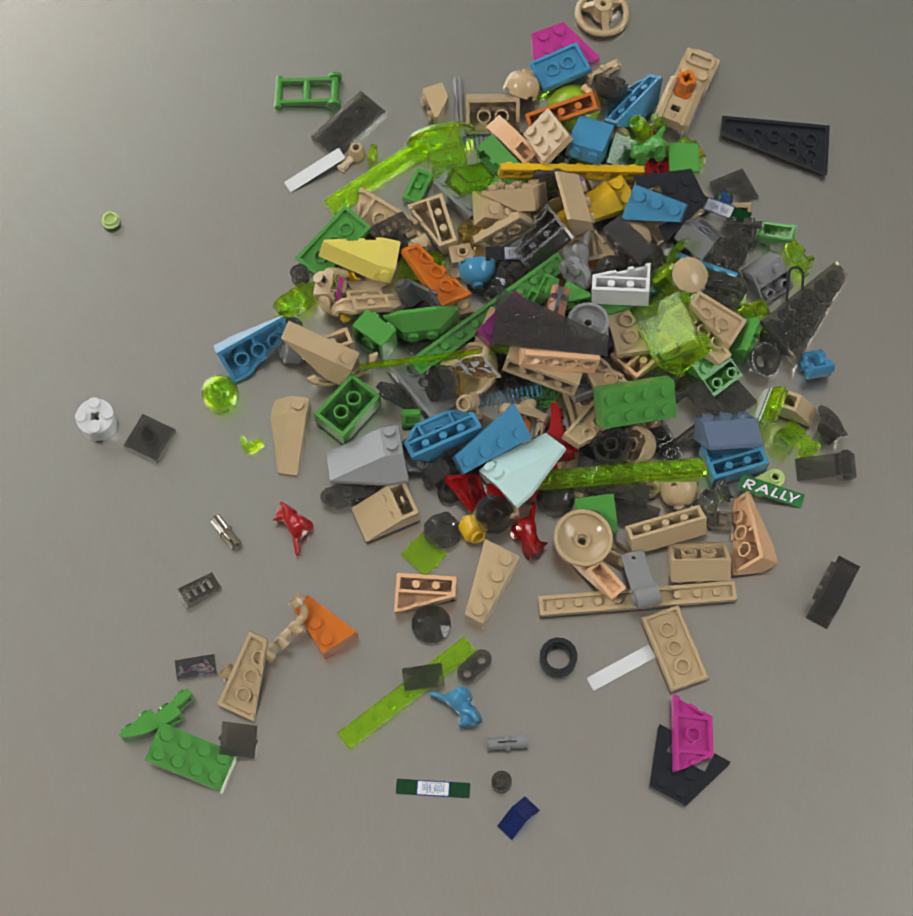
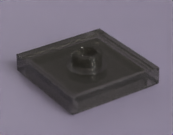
(735, 398)

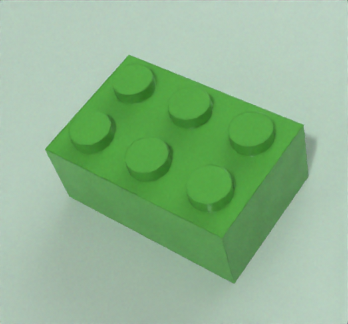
(348, 409)

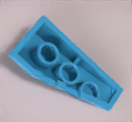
(249, 348)

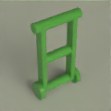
(332, 103)

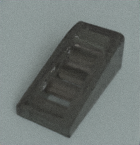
(388, 222)
(194, 600)

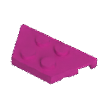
(690, 735)

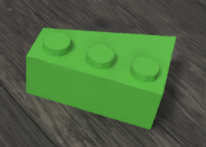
(493, 153)

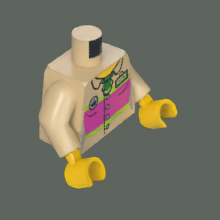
(331, 287)

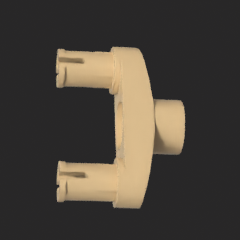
(527, 410)

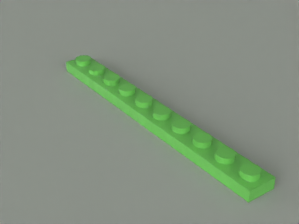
(467, 328)

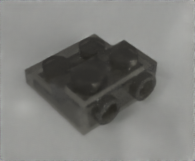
(726, 289)

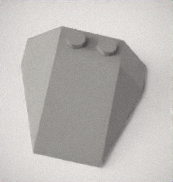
(370, 459)

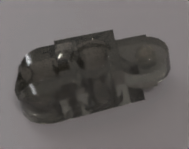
(334, 498)

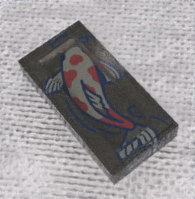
(195, 667)

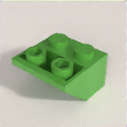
(745, 341)
(715, 377)

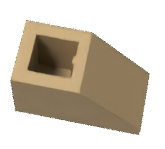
(436, 101)
(798, 409)

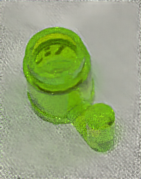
(641, 126)

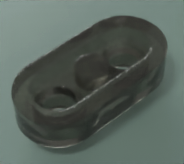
(473, 666)

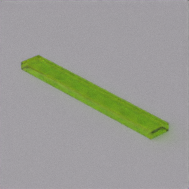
(377, 176)
(399, 698)

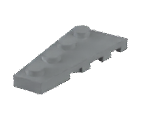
(415, 388)

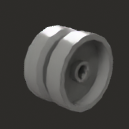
(592, 316)

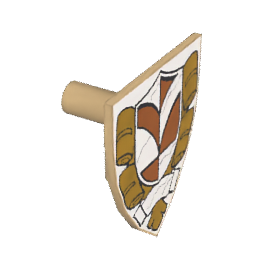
(478, 365)

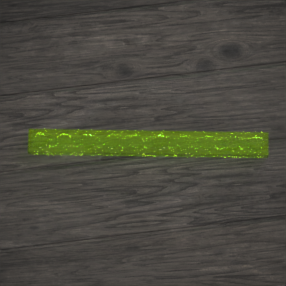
(624, 473)

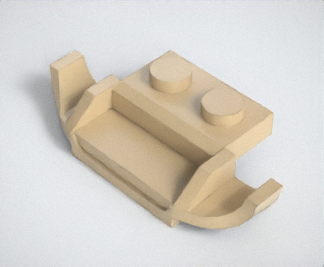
(371, 299)

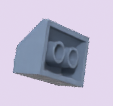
(727, 431)

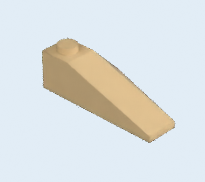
(324, 355)

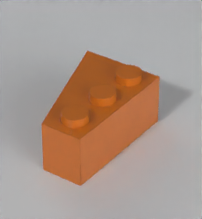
(325, 628)

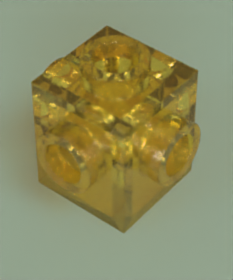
(466, 232)

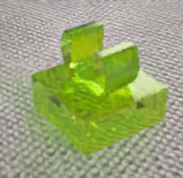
(808, 447)

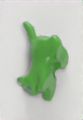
(652, 148)

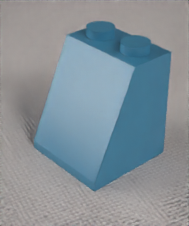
(590, 140)

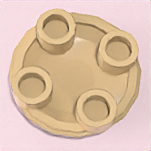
(689, 275)

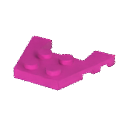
(558, 37)

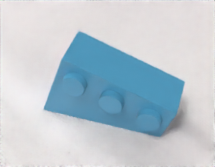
(653, 206)
(733, 463)

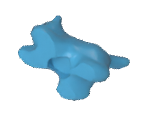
(460, 701)

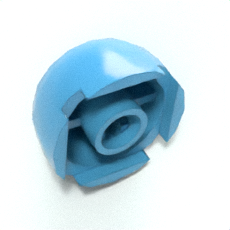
(476, 271)

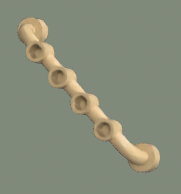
(282, 639)

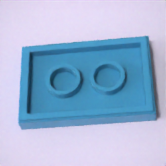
(560, 67)

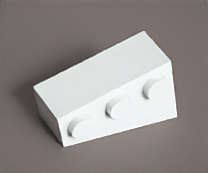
(622, 287)

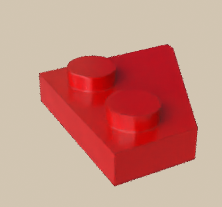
(467, 488)

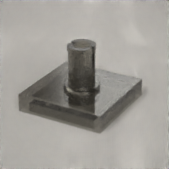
(150, 438)

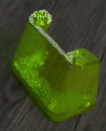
(671, 332)

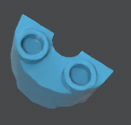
(815, 364)

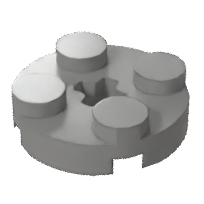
(575, 272)

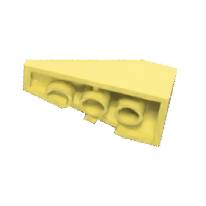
(366, 257)

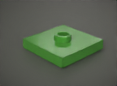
(601, 504)

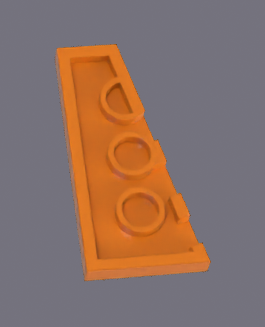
(434, 276)

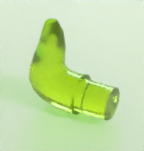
(249, 446)

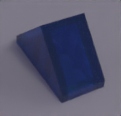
(518, 817)

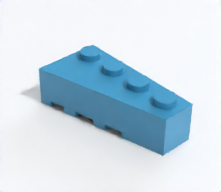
(498, 437)

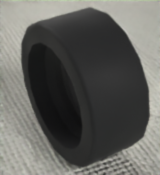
(565, 644)

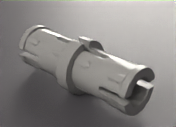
(507, 743)

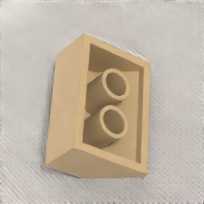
(484, 108)
(575, 202)
(488, 211)
(699, 562)

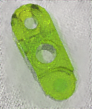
(295, 300)

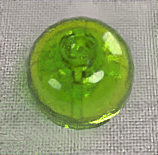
(219, 393)

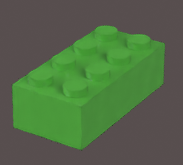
(634, 402)

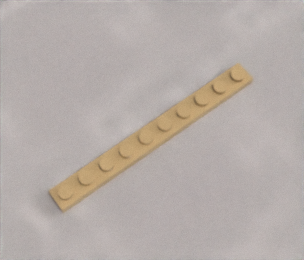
(670, 596)

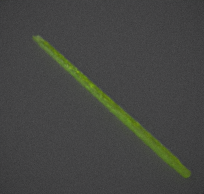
(430, 358)

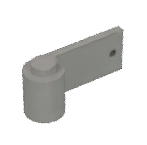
(640, 580)

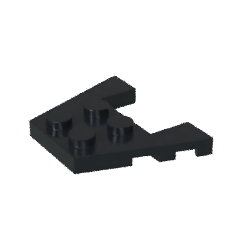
(680, 186)
(686, 783)

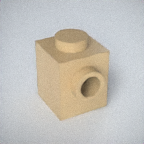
(460, 252)

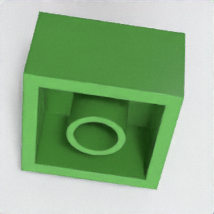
(375, 334)

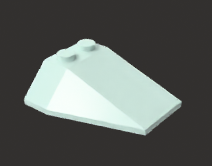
(523, 468)

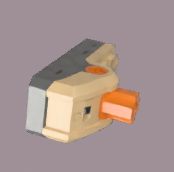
(687, 92)

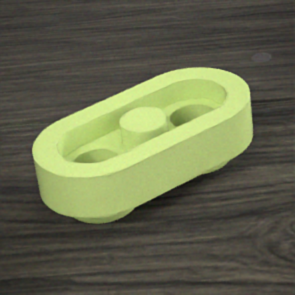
(767, 477)

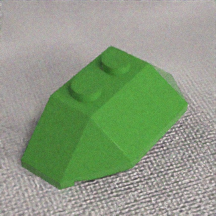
(423, 322)

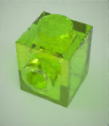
(755, 309)

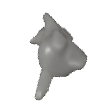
(579, 250)

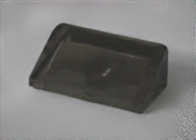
(423, 677)

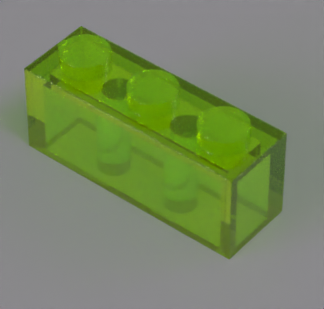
(469, 178)

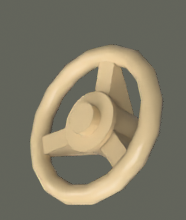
(601, 13)

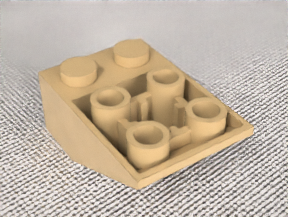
(519, 195)
(386, 511)

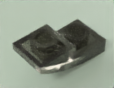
(667, 444)

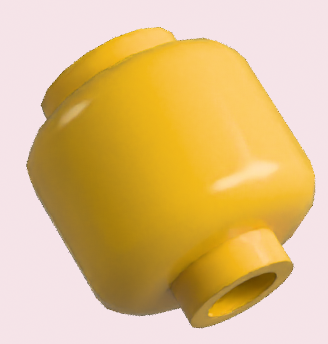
(470, 530)

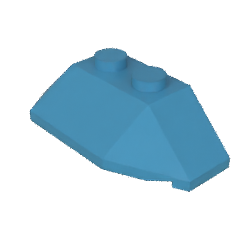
(638, 100)
(441, 432)

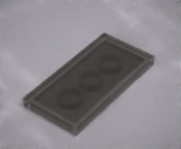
(349, 124)

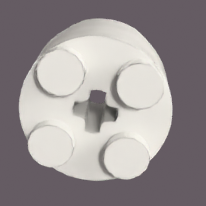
(96, 420)

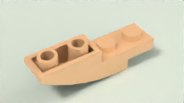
(513, 141)

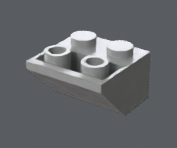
(767, 277)

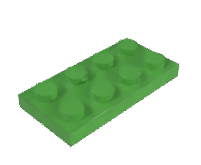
(342, 226)
(189, 756)

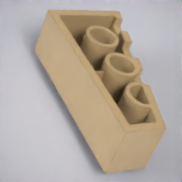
(490, 581)

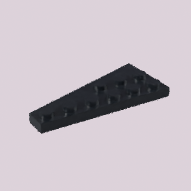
(792, 141)

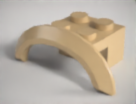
(342, 337)

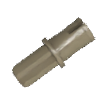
(225, 531)

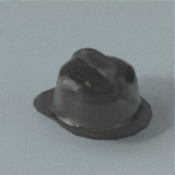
(830, 426)

